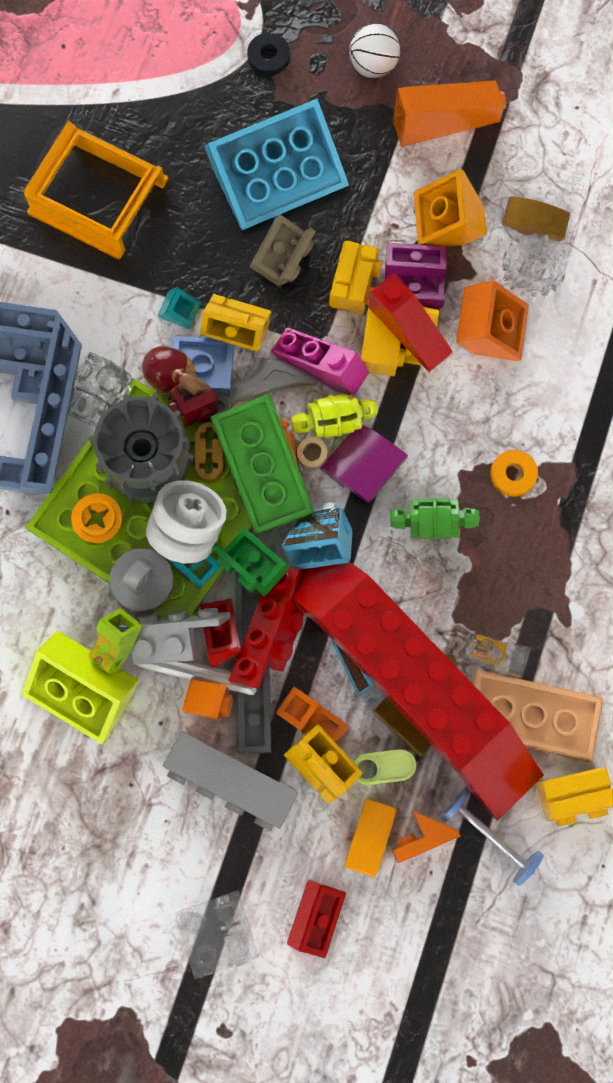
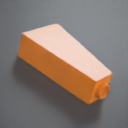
(445, 109)

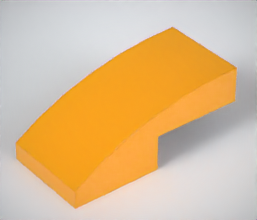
(370, 838)

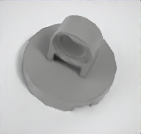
(141, 580)

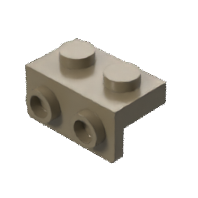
(282, 251)

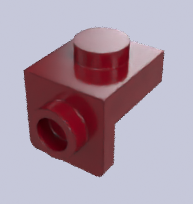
(195, 409)

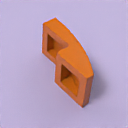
(305, 713)

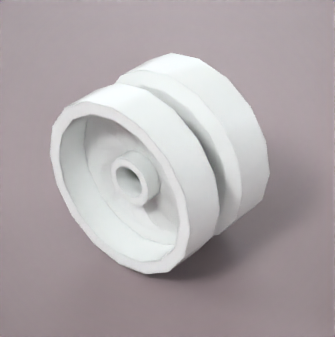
(185, 521)

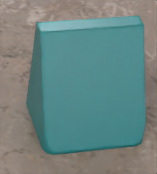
(179, 308)

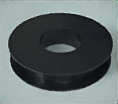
(268, 66)

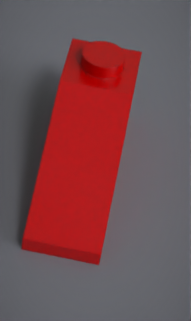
(409, 322)

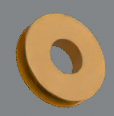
(521, 460)

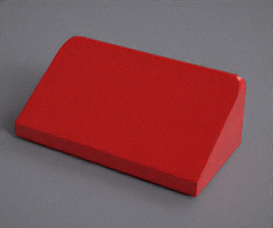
(221, 640)
(316, 919)

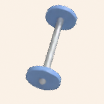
(527, 867)

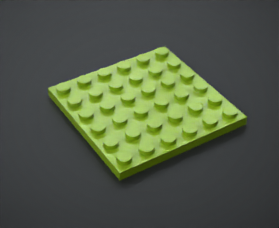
(82, 478)

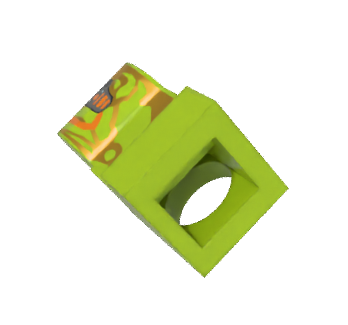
(113, 645)

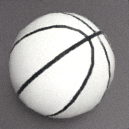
(374, 51)

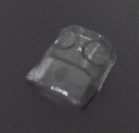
(97, 387)

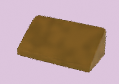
(401, 727)

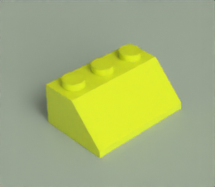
(77, 688)

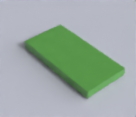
(263, 464)

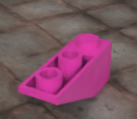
(327, 362)

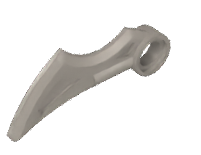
(268, 377)

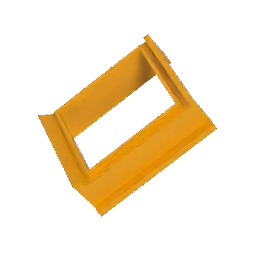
(74, 223)

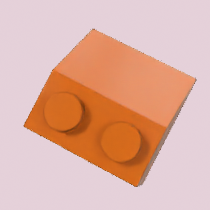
(492, 321)

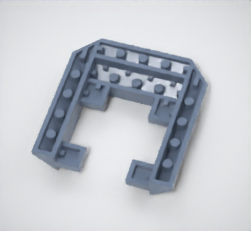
(45, 361)

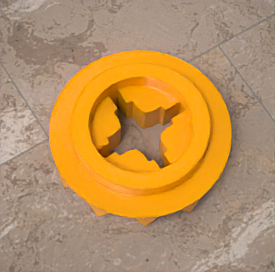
(82, 517)

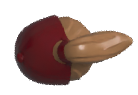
(171, 368)

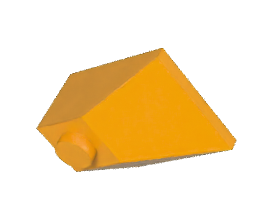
(449, 212)

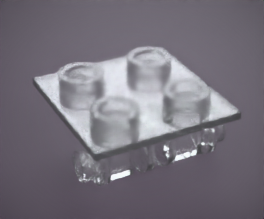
(216, 934)

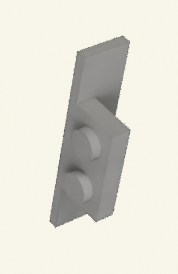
(171, 636)

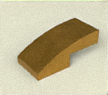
(535, 216)

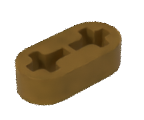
(202, 453)

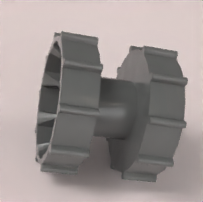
(136, 424)

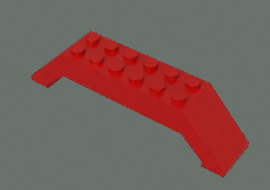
(420, 683)

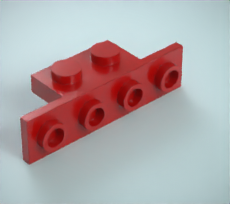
(270, 633)

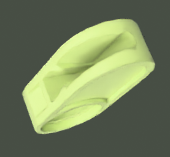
(390, 765)

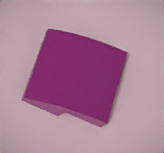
(420, 269)
(364, 462)

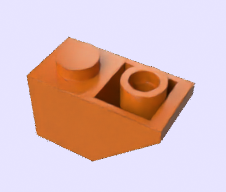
(208, 700)

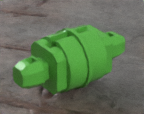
(434, 518)

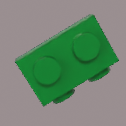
(253, 561)

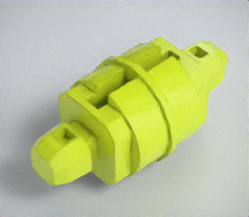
(334, 416)

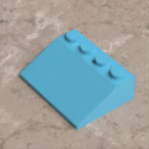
(277, 164)

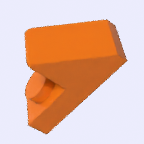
(432, 835)

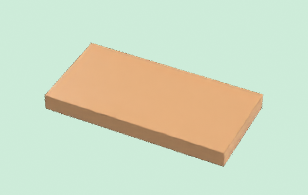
(545, 715)

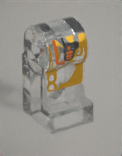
(497, 655)

